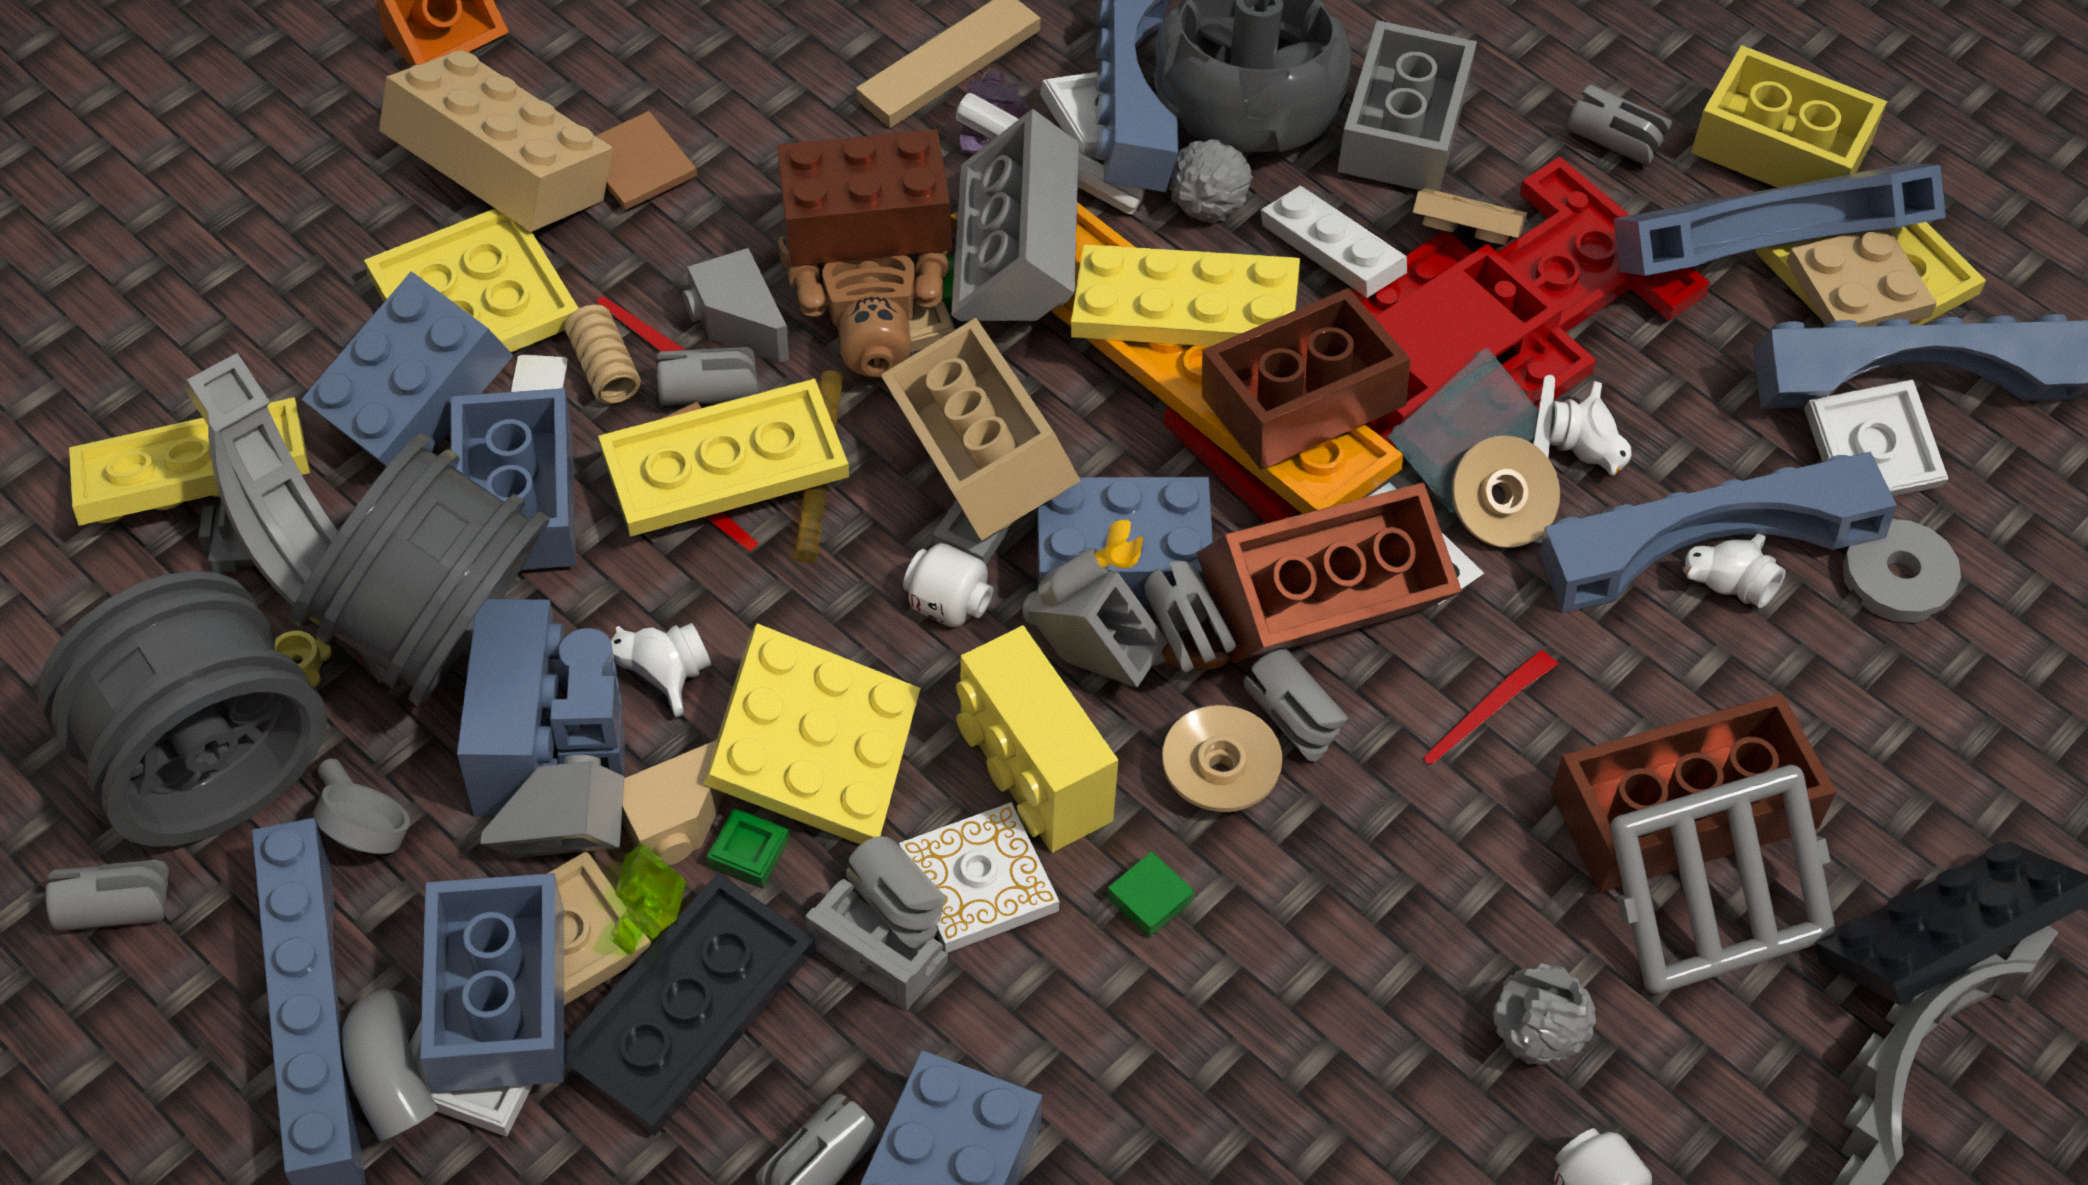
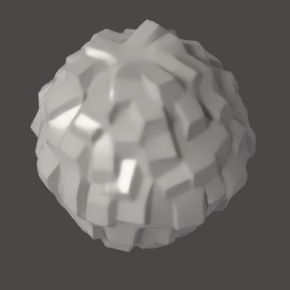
(1210, 180)
(1544, 1014)

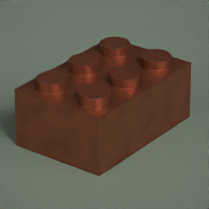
(865, 197)
(1304, 378)

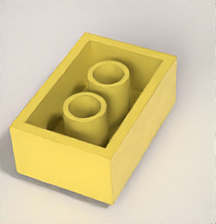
(1785, 122)
(1036, 739)

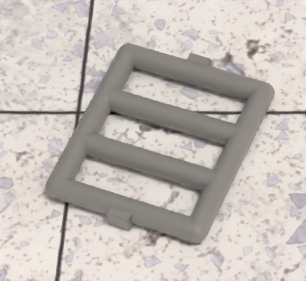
(1680, 816)

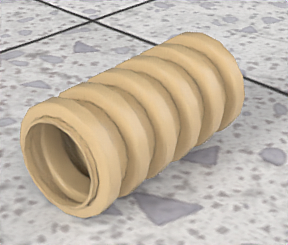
(602, 354)

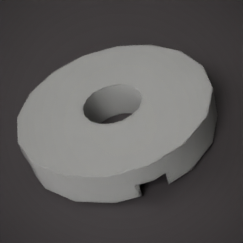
(1898, 598)

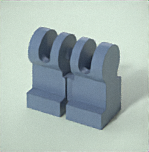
(592, 713)

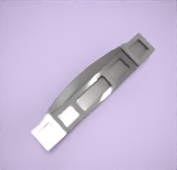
(260, 482)
(1877, 1115)

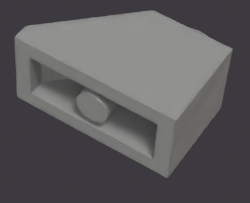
(736, 305)
(560, 811)

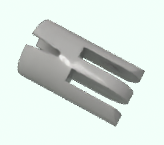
(1618, 124)
(705, 375)
(1184, 609)
(1295, 703)
(897, 890)
(107, 895)
(822, 1147)

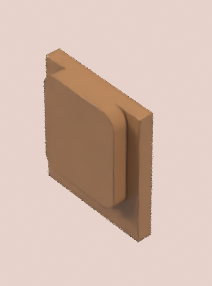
(644, 161)

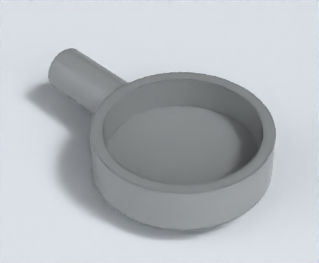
(358, 814)

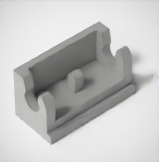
(864, 946)

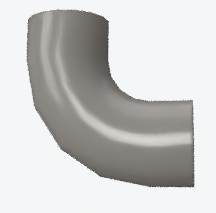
(382, 1063)

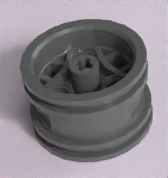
(417, 567)
(181, 708)

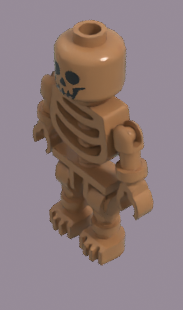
(869, 303)

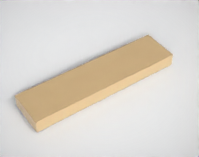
(947, 60)

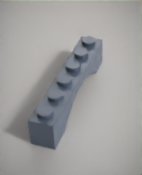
(1138, 130)
(1797, 212)
(2026, 358)
(1821, 503)
(311, 1078)

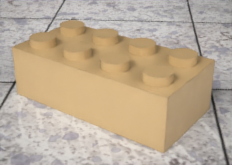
(495, 139)
(981, 428)

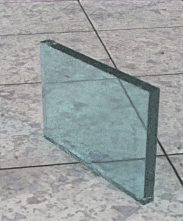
(1466, 410)

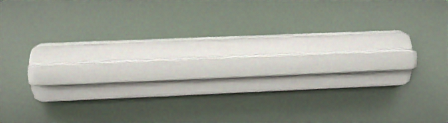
(993, 121)

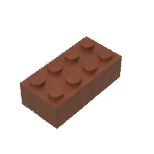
(1329, 571)
(1677, 762)

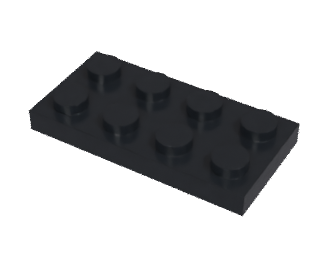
(1954, 921)
(686, 1003)

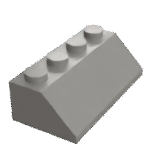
(1017, 224)

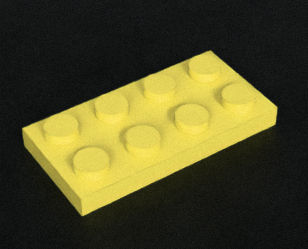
(1179, 294)
(723, 457)
(159, 467)

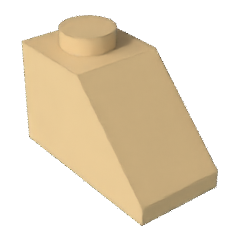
(671, 806)

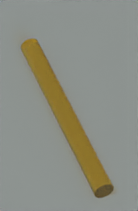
(815, 497)

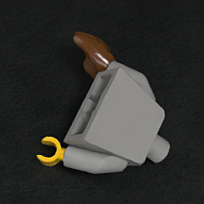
(1099, 621)

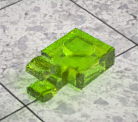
(651, 895)

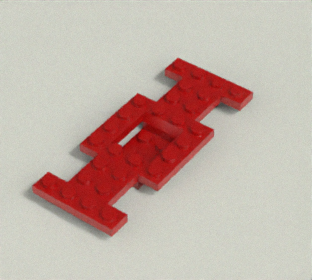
(1499, 300)

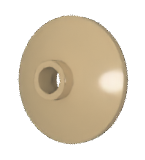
(1528, 485)
(1227, 738)

